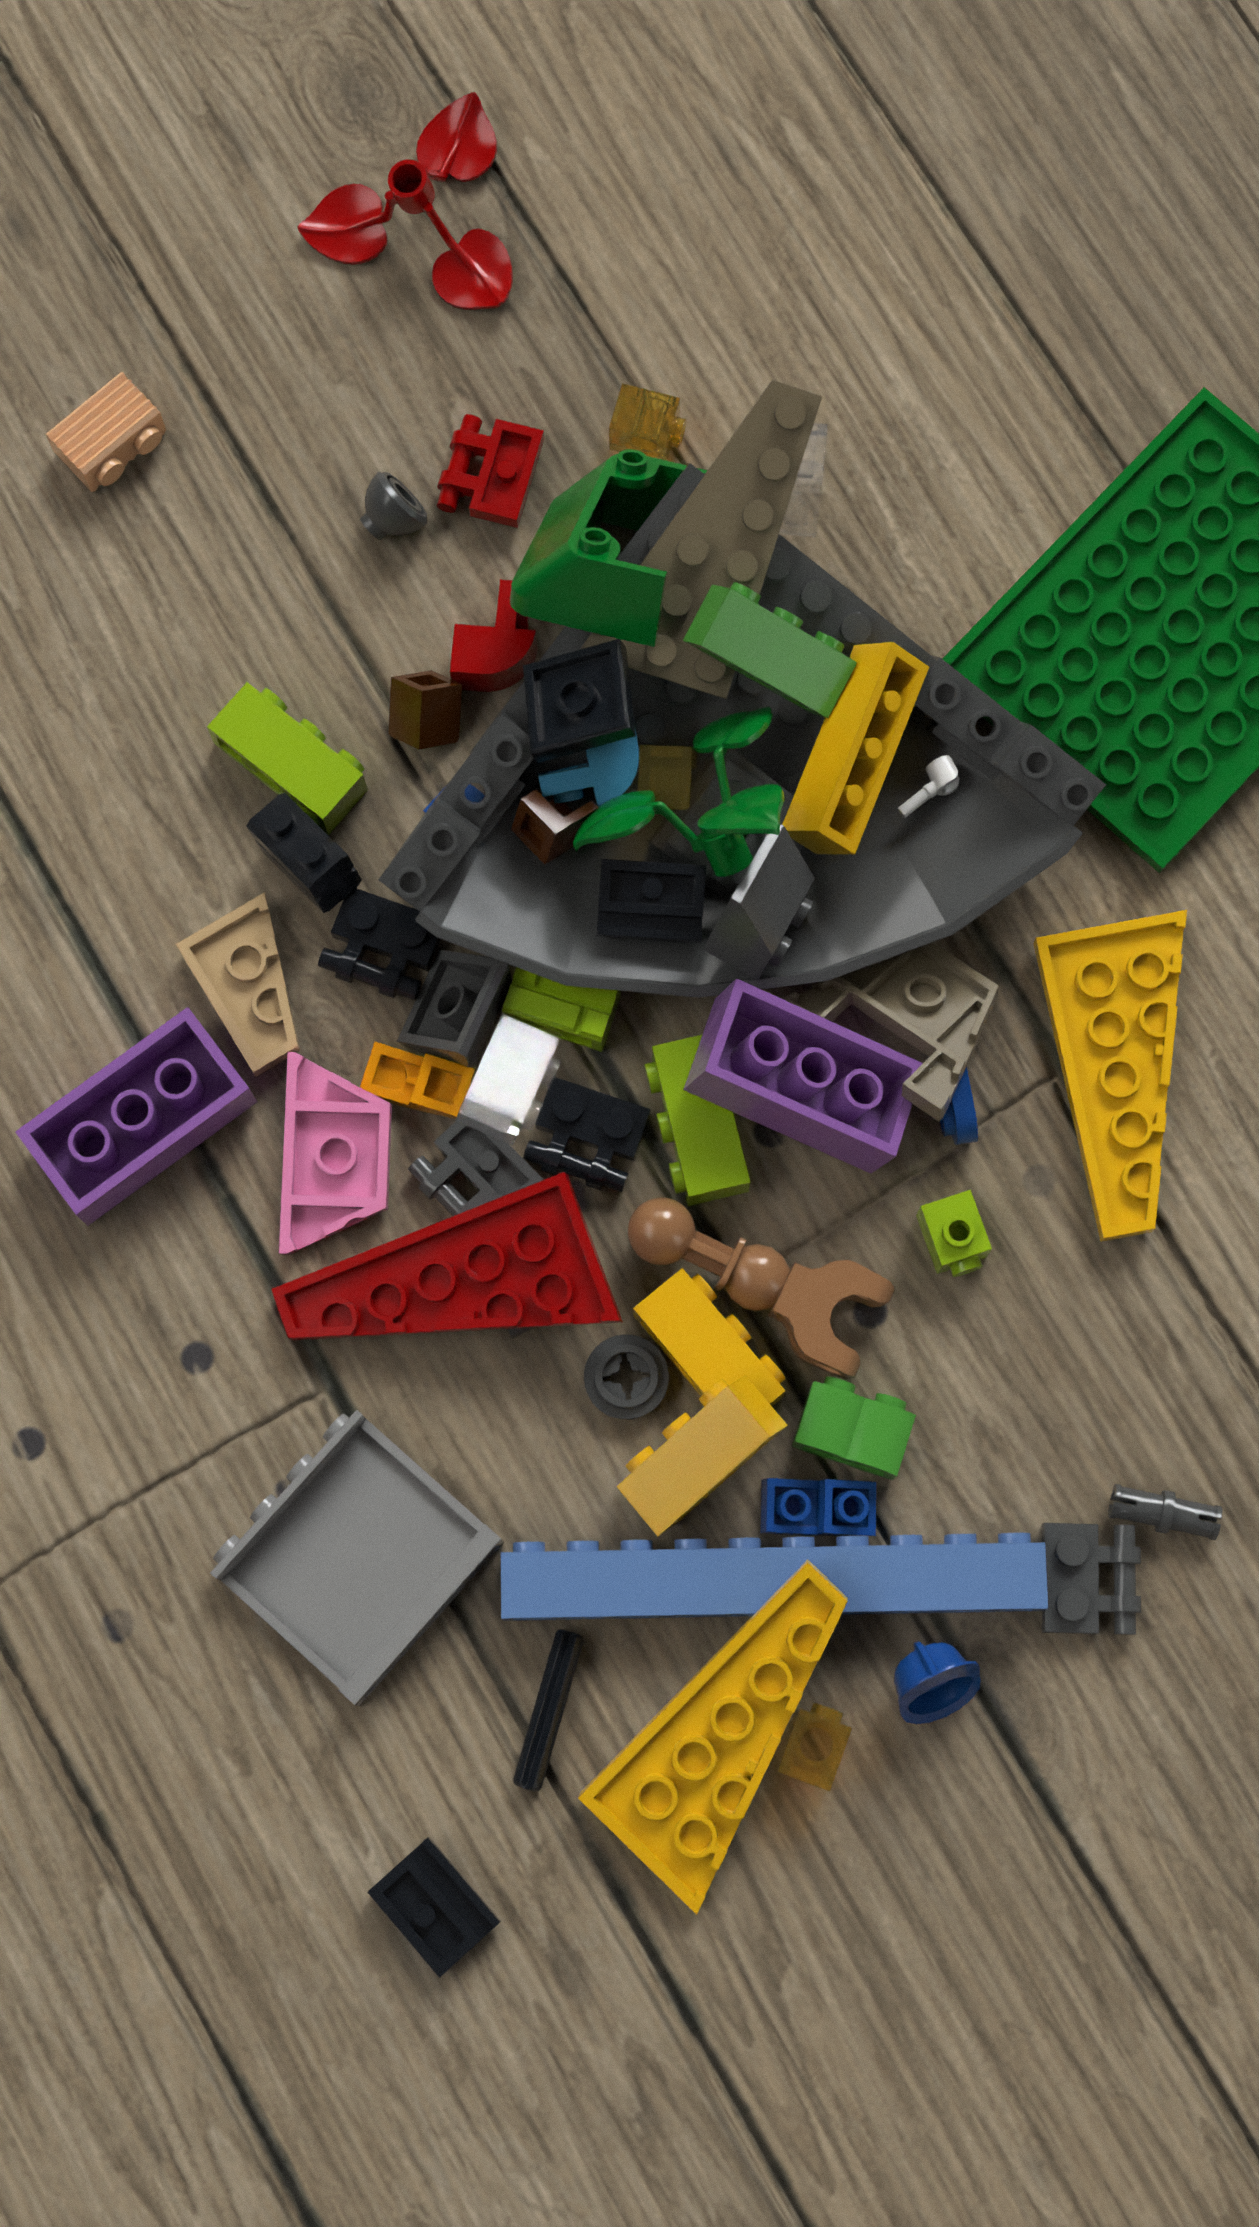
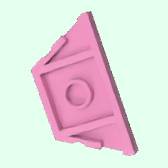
(331, 1155)

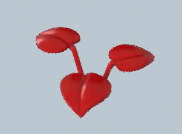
(456, 144)

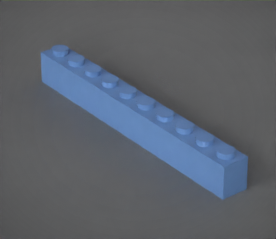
(744, 1576)

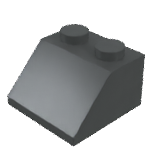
(763, 907)

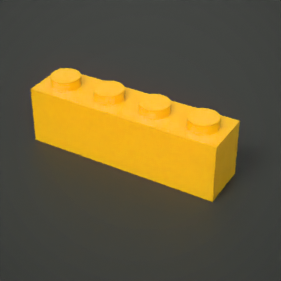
(855, 750)

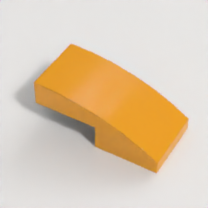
(416, 1081)

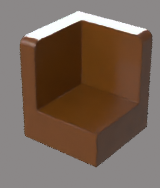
(425, 709)
(548, 826)

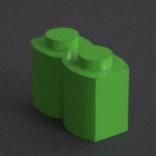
(854, 1428)

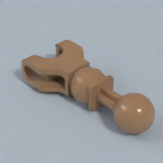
(760, 1279)

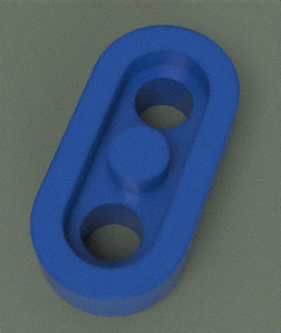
(961, 1116)

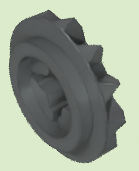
(643, 1358)

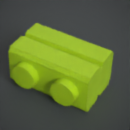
(563, 1011)

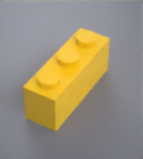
(703, 1341)
(699, 1453)

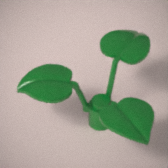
(721, 828)

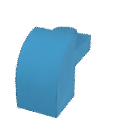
(608, 771)

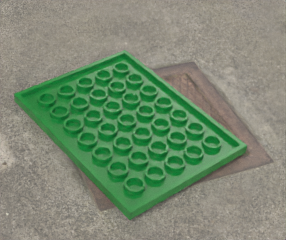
(1145, 634)

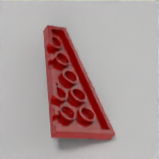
(488, 1268)

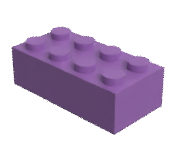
(802, 1076)
(136, 1116)

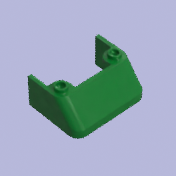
(575, 566)

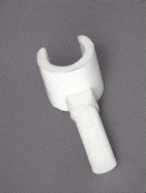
(943, 782)

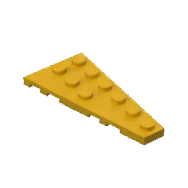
(1114, 1035)

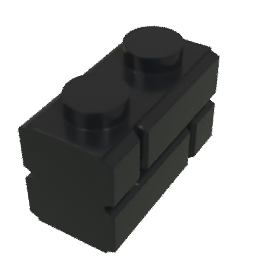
(304, 852)

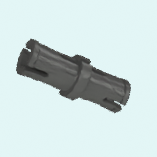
(1165, 1511)

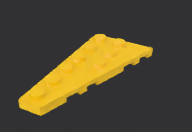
(702, 1757)

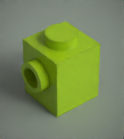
(954, 1234)

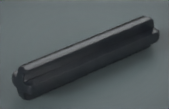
(548, 1710)

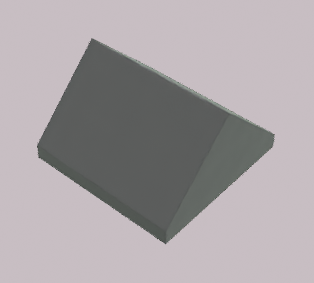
(457, 1006)

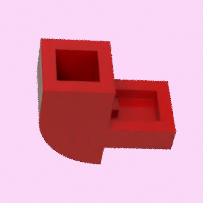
(493, 656)

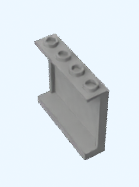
(355, 1556)

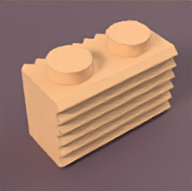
(107, 433)

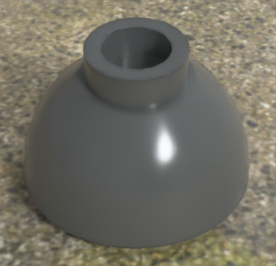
(391, 508)

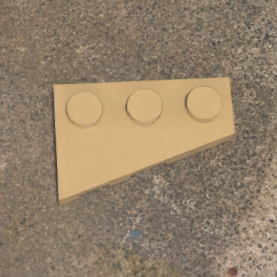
(245, 982)

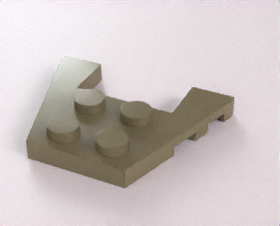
(926, 1002)

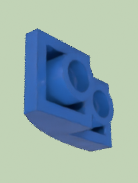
(818, 1507)

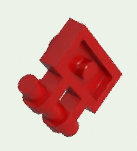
(504, 475)

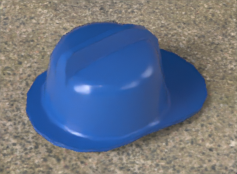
(934, 1682)

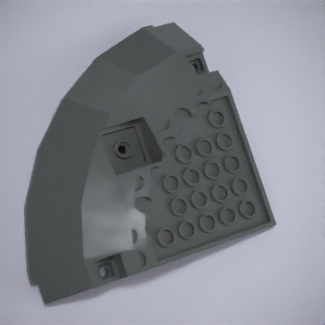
(898, 892)

